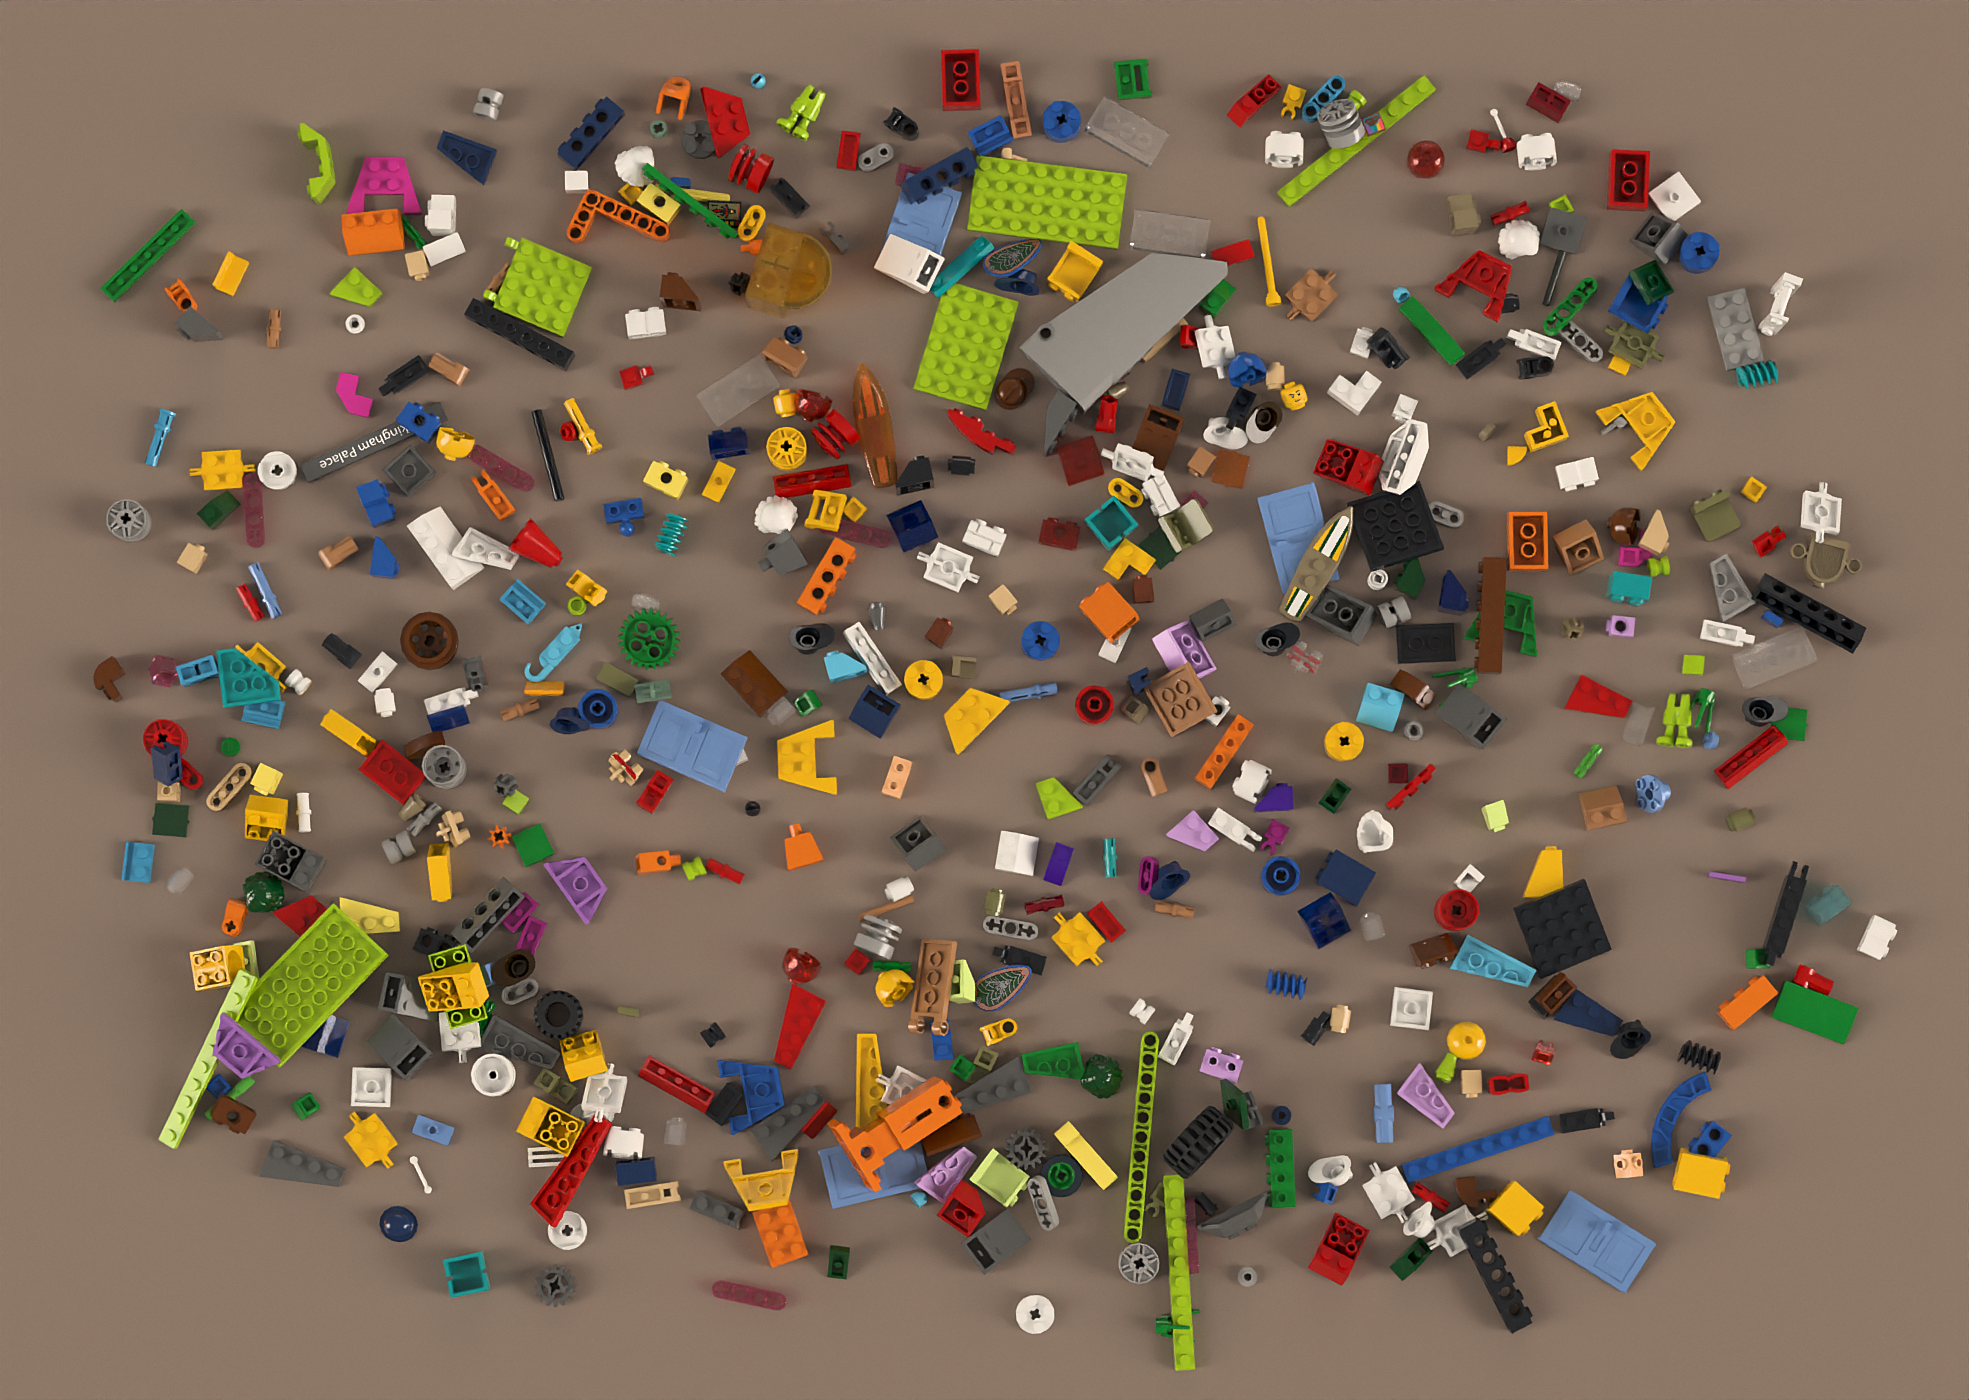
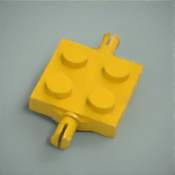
(222, 470)
(266, 661)
(1078, 939)
(371, 1140)

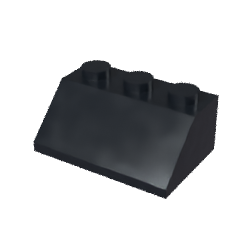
(915, 477)

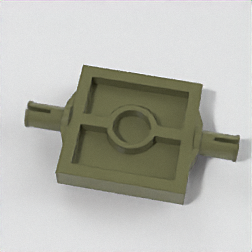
(1633, 344)

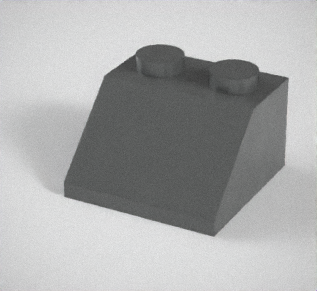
(1659, 237)
(196, 327)
(918, 843)

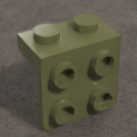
(1715, 515)
(1186, 526)

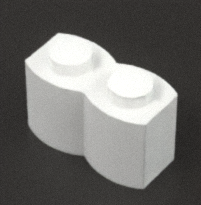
(645, 323)
(1576, 474)
(1876, 937)

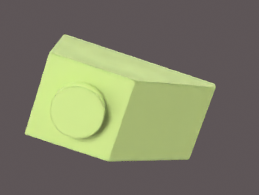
(1495, 816)
(962, 983)

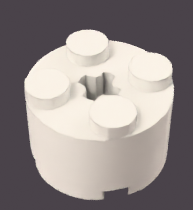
(1284, 149)
(1536, 151)
(1252, 781)
(624, 1143)

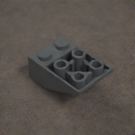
(1059, 413)
(1471, 716)
(291, 861)
(404, 996)
(400, 1047)
(996, 1241)

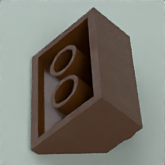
(677, 294)
(754, 683)
(952, 1134)

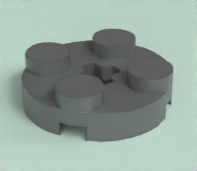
(692, 147)

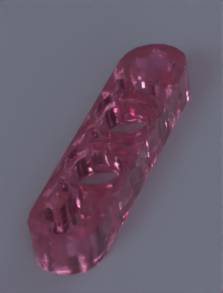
(499, 469)
(256, 510)
(853, 535)
(1191, 1235)
(749, 1293)

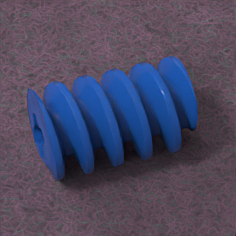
(1286, 984)

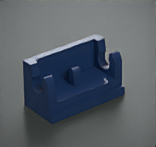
(1135, 682)
(167, 763)
(636, 1171)

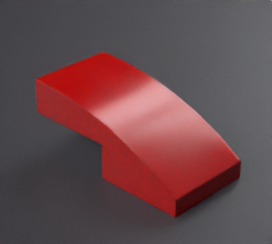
(1234, 253)
(654, 791)

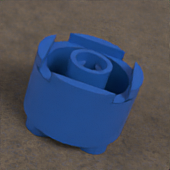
(1068, 130)
(1688, 252)
(1044, 631)
(589, 703)
(1291, 878)

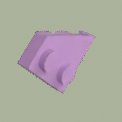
(1193, 832)

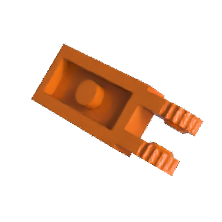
(494, 497)

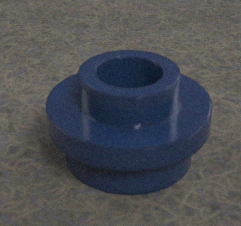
(793, 334)
(1281, 1121)

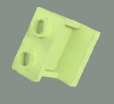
(1000, 1178)

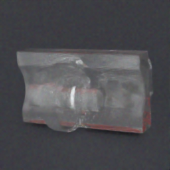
(1303, 660)

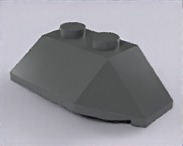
(1235, 1219)

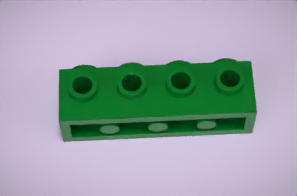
(1281, 1168)

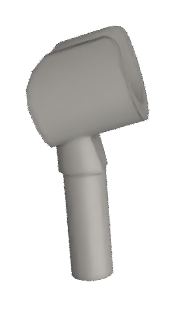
(1620, 422)

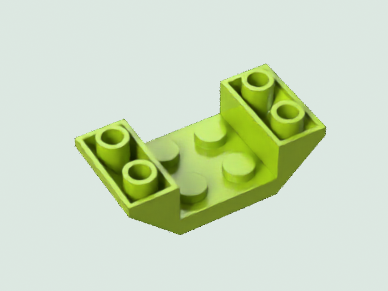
(319, 186)
(449, 958)

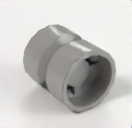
(483, 108)
(1400, 610)
(398, 847)

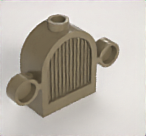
(1825, 560)

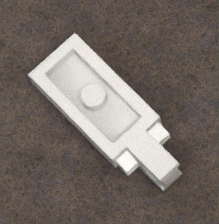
(1535, 343)
(1725, 634)
(449, 700)
(1176, 1040)

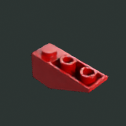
(1253, 101)

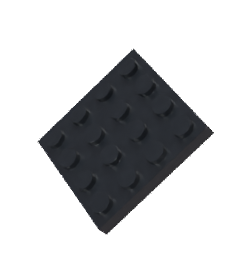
(1395, 527)
(1562, 928)

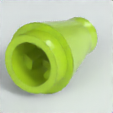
(1447, 1068)

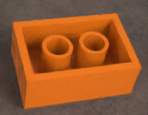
(1527, 542)
(780, 1234)

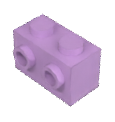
(1221, 1065)

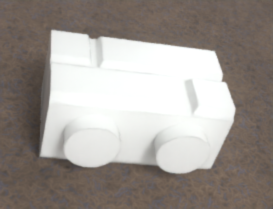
(1160, 496)
(984, 537)

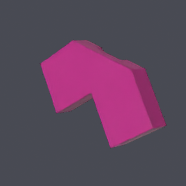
(355, 404)
(1633, 556)

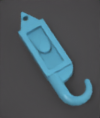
(555, 652)

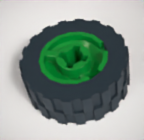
(1072, 1172)

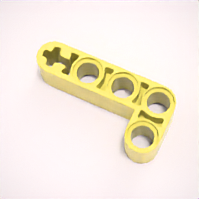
(1085, 1155)

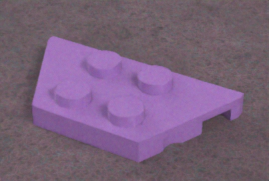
(579, 884)
(240, 1049)

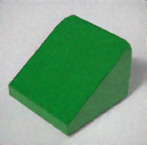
(807, 703)
(1756, 959)
(305, 1106)

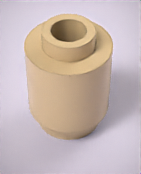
(1275, 376)
(1340, 1019)

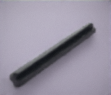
(548, 455)

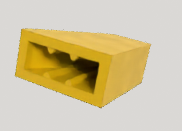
(349, 733)
(440, 871)
(1546, 874)

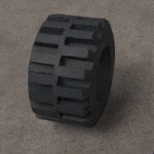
(543, 1006)

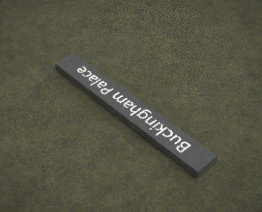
(364, 446)

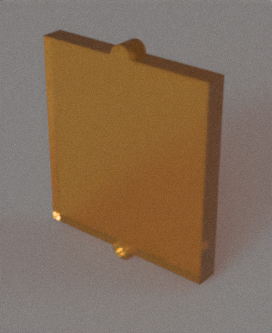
(1230, 469)

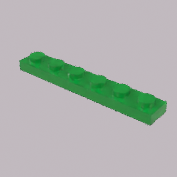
(695, 207)
(148, 255)

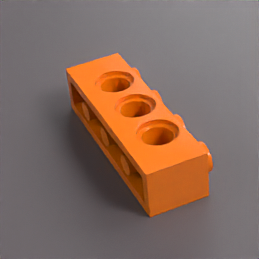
(837, 549)
(1224, 752)

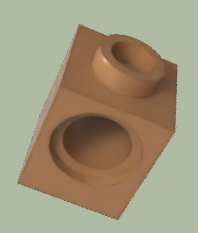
(1200, 462)

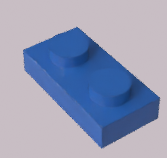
(942, 1045)

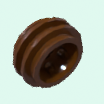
(413, 628)

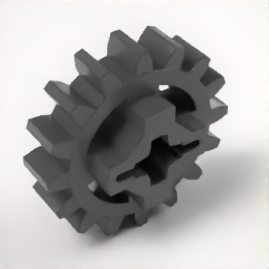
(1017, 1148)
(547, 1282)

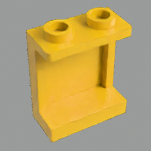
(1074, 272)
(1700, 1174)

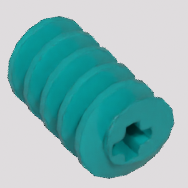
(1757, 374)
(671, 534)

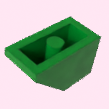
(1217, 298)

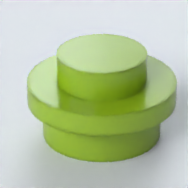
(577, 605)

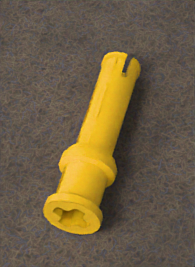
(586, 434)

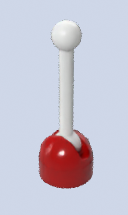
(1507, 144)

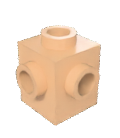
(1628, 1164)

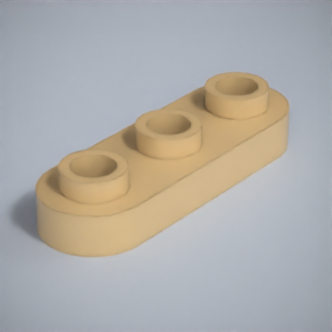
(221, 791)

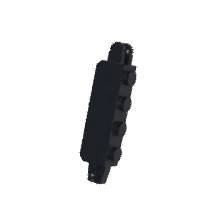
(1784, 914)

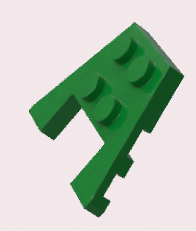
(1517, 618)

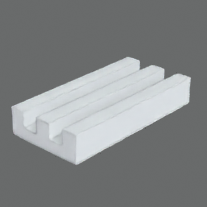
(531, 1157)

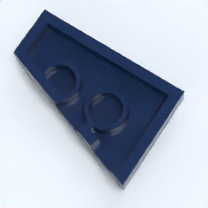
(469, 155)
(1587, 1014)

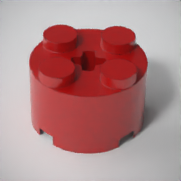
(1096, 694)

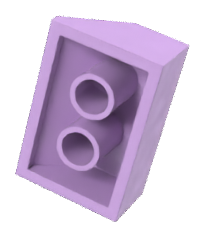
(1182, 644)

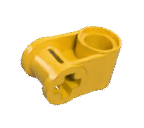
(997, 1031)

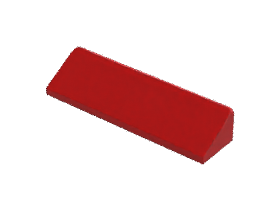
(807, 481)
(1751, 756)
(676, 1084)

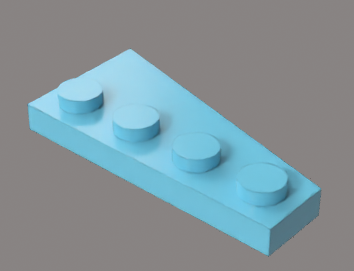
(1486, 961)

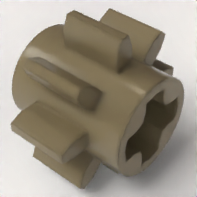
(1572, 628)

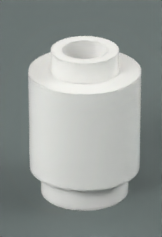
(384, 702)
(899, 889)

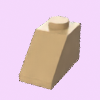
(1655, 535)

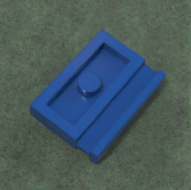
(990, 136)

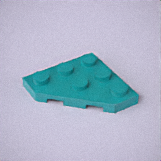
(244, 681)

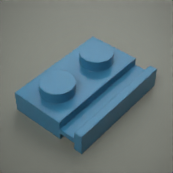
(523, 601)
(264, 714)
(138, 862)

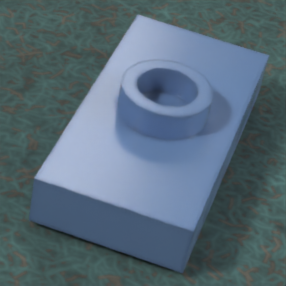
(433, 1130)

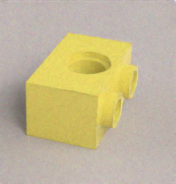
(665, 213)
(674, 487)
(266, 779)

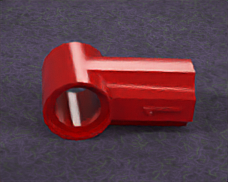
(1106, 418)
(1809, 979)

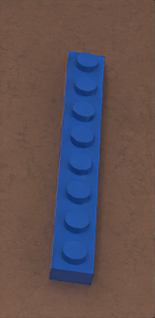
(1477, 1149)

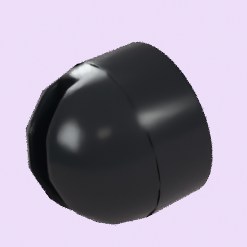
(754, 812)

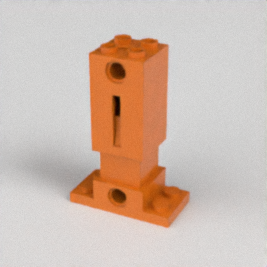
(897, 1127)

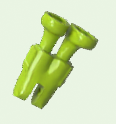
(803, 107)
(1676, 716)

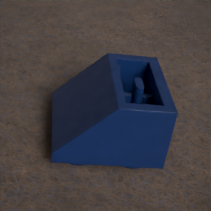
(874, 711)

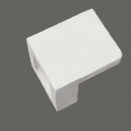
(576, 182)
(1469, 878)

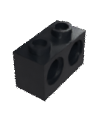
(437, 942)

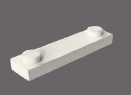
(872, 658)

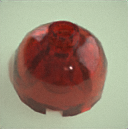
(1425, 159)
(811, 405)
(800, 967)

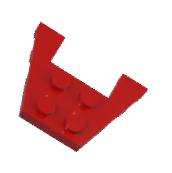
(1484, 275)

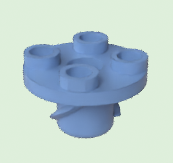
(1651, 793)

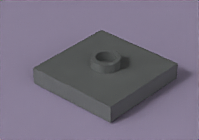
(1563, 230)
(409, 471)

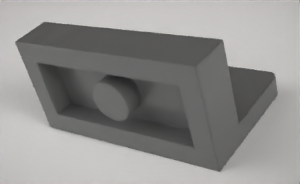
(1212, 620)

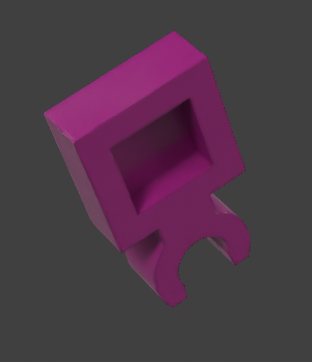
(1275, 833)

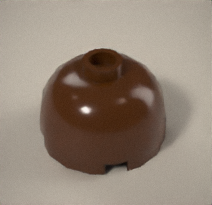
(1624, 525)

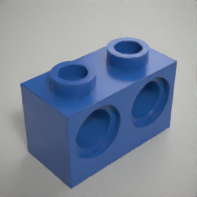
(1713, 1146)

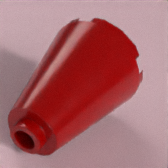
(536, 545)

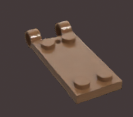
(933, 986)

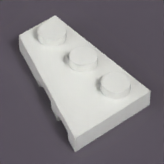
(483, 549)

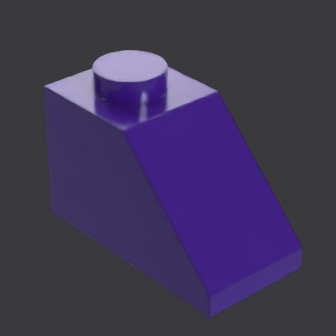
(1277, 799)
(1058, 864)

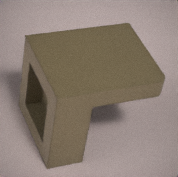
(964, 667)

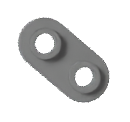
(876, 158)
(1445, 513)
(520, 991)

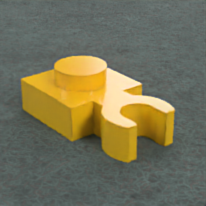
(1293, 99)

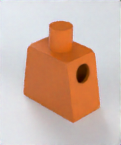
(801, 849)
(647, 862)

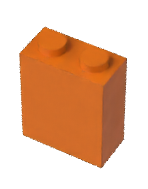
(1109, 612)

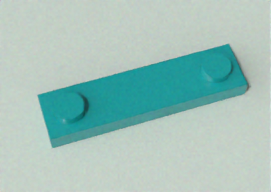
(961, 266)

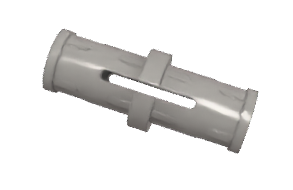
(424, 819)

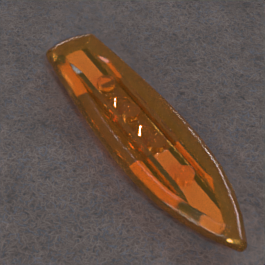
(875, 428)

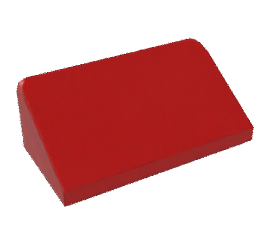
(819, 1120)

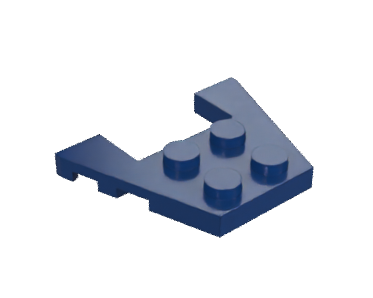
(761, 1091)

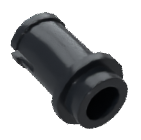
(1206, 1204)

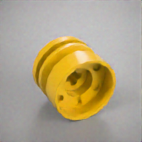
(795, 456)

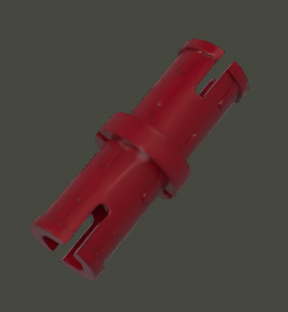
(1044, 904)

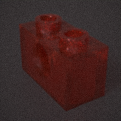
(1048, 537)

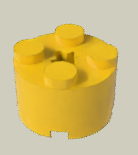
(928, 670)
(1332, 742)

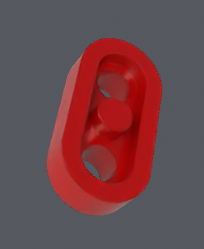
(189, 772)

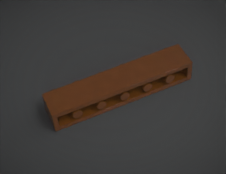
(1491, 615)

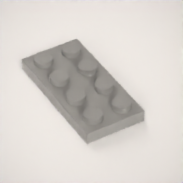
(1735, 329)

